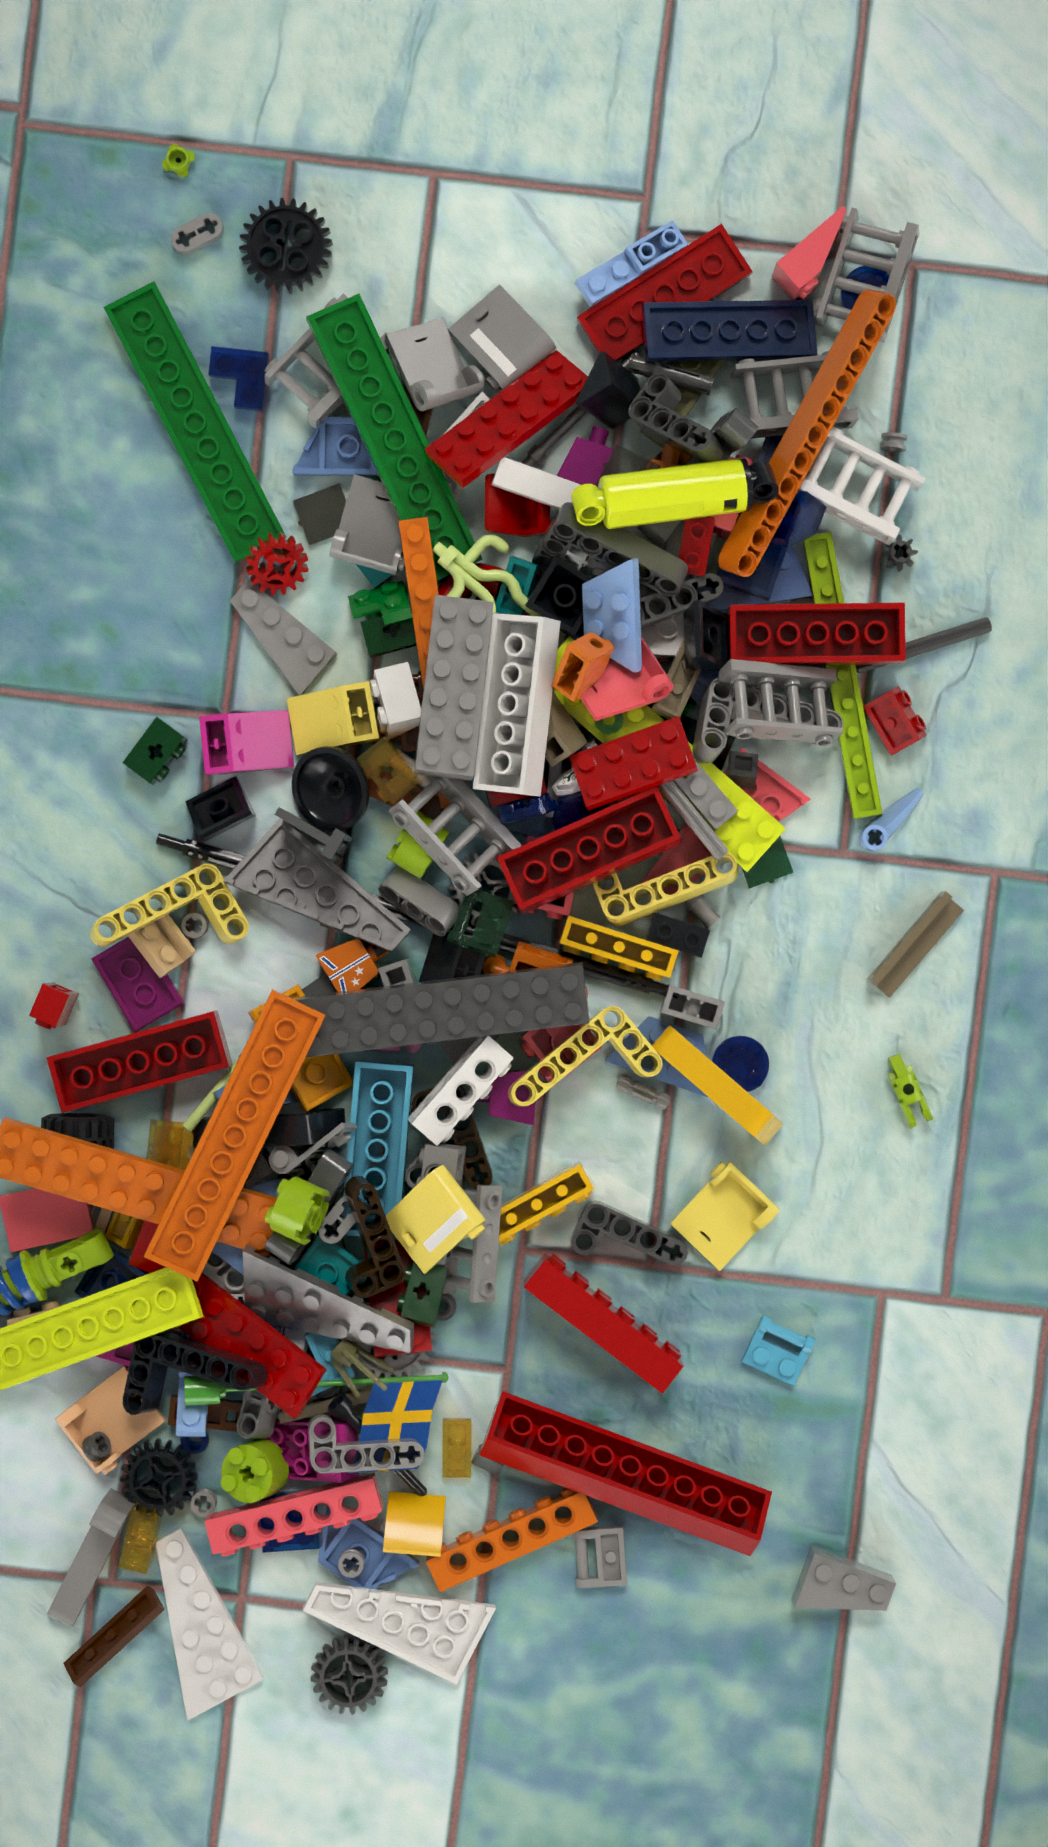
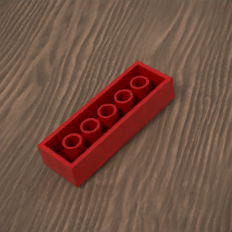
(818, 633)
(589, 850)
(139, 1061)
(603, 1322)

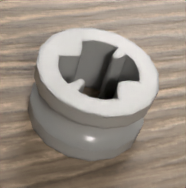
(893, 442)
(193, 934)
(195, 1506)
(349, 1554)

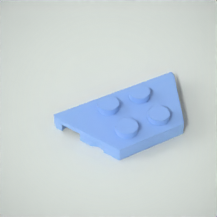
(613, 612)

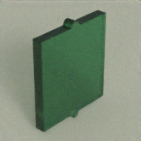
(770, 866)

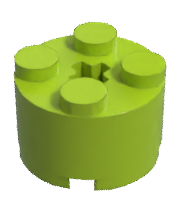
(410, 854)
(298, 1209)
(254, 1471)

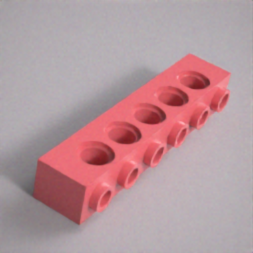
(220, 1524)

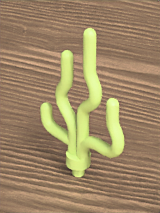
(464, 571)

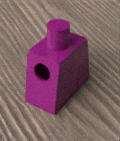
(587, 458)
(500, 1104)

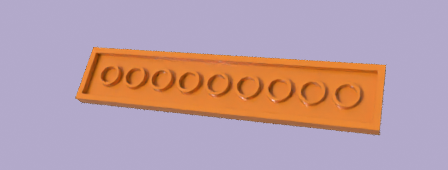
(234, 1135)
(116, 1180)

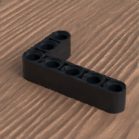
(293, 1128)
(187, 1359)

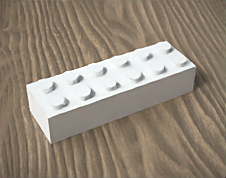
(516, 704)

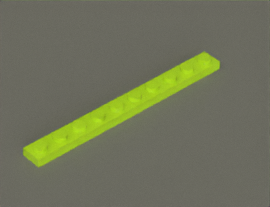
(845, 690)

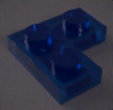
(247, 369)

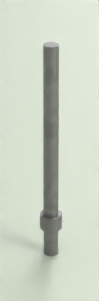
(537, 453)

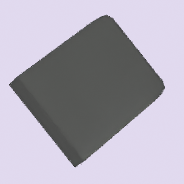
(742, 768)
(319, 986)
(486, 1464)

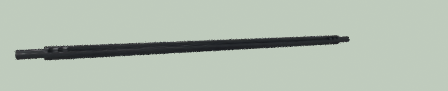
(509, 943)

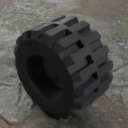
(84, 1126)

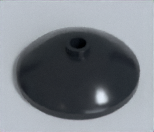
(318, 792)

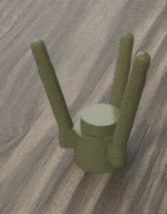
(347, 1354)

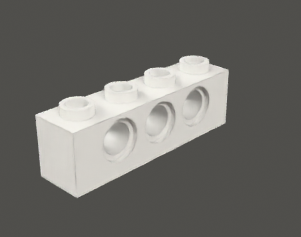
(444, 1093)

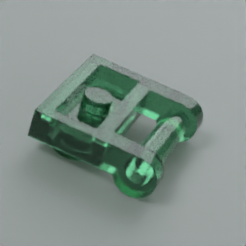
(489, 926)

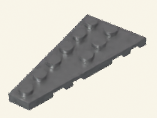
(299, 878)
(315, 1306)

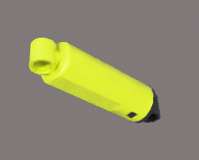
(674, 493)

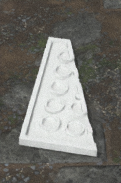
(417, 1628)
(206, 1641)

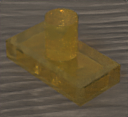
(456, 1448)

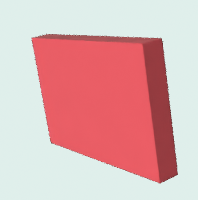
(43, 1218)

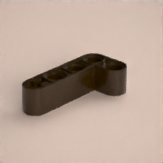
(460, 1137)
(370, 1233)

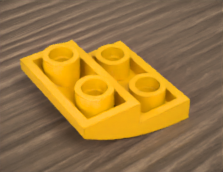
(414, 1524)

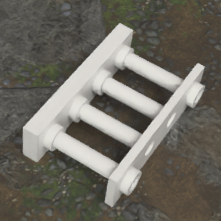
(858, 514)

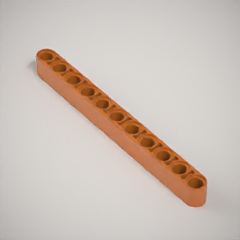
(809, 429)

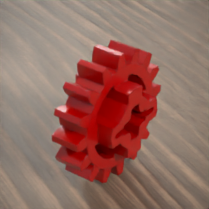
(281, 574)

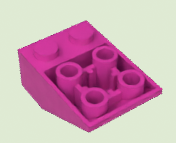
(246, 742)
(294, 1442)

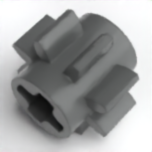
(906, 555)

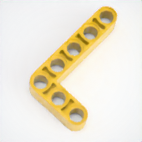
(717, 1085)

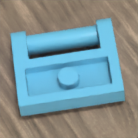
(773, 1358)

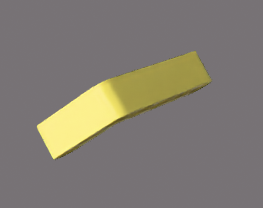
(656, 886)
(171, 902)
(582, 1051)

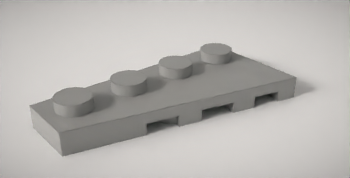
(288, 642)

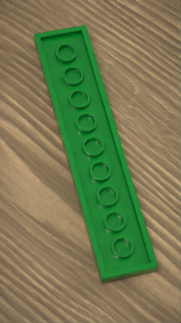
(193, 420)
(388, 423)

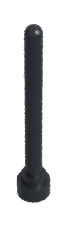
(342, 1408)

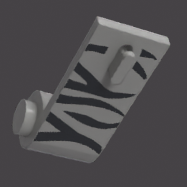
(295, 1159)

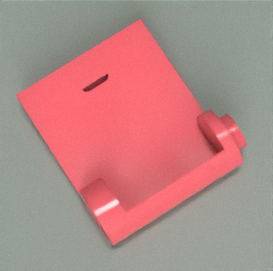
(627, 690)

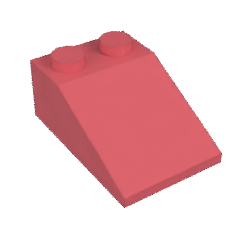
(800, 268)

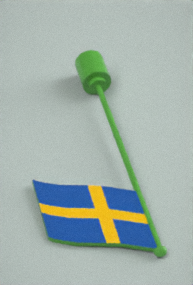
(389, 1414)

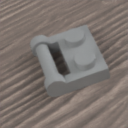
(609, 1555)

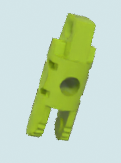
(899, 1078)

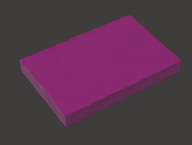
(135, 985)

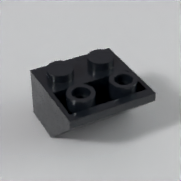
(450, 960)

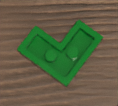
(388, 599)

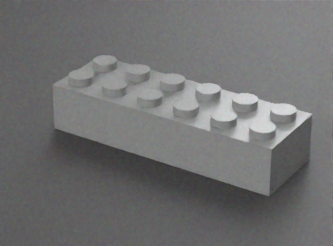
(453, 687)

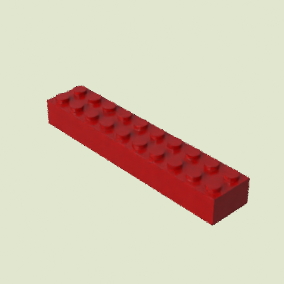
(626, 1473)

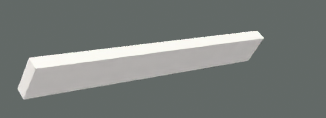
(538, 485)

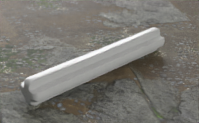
(694, 819)

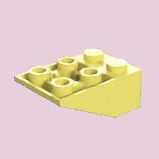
(333, 717)

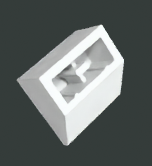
(396, 699)

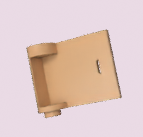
(104, 1412)

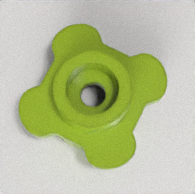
(175, 152)

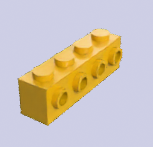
(618, 946)
(543, 1199)

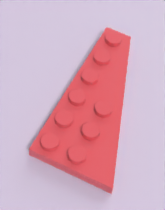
(770, 792)

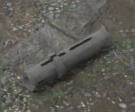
(679, 376)

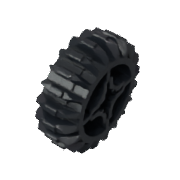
(162, 1489)

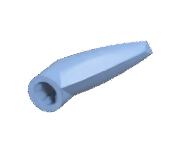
(891, 819)

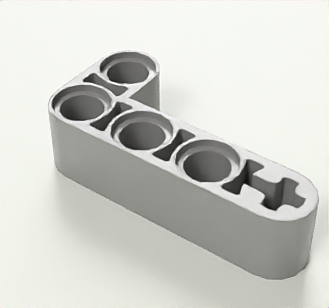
(366, 1448)

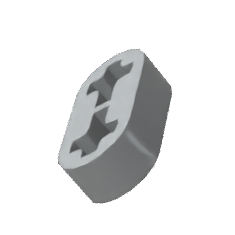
(194, 227)
(332, 1216)

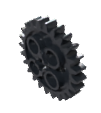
(261, 242)

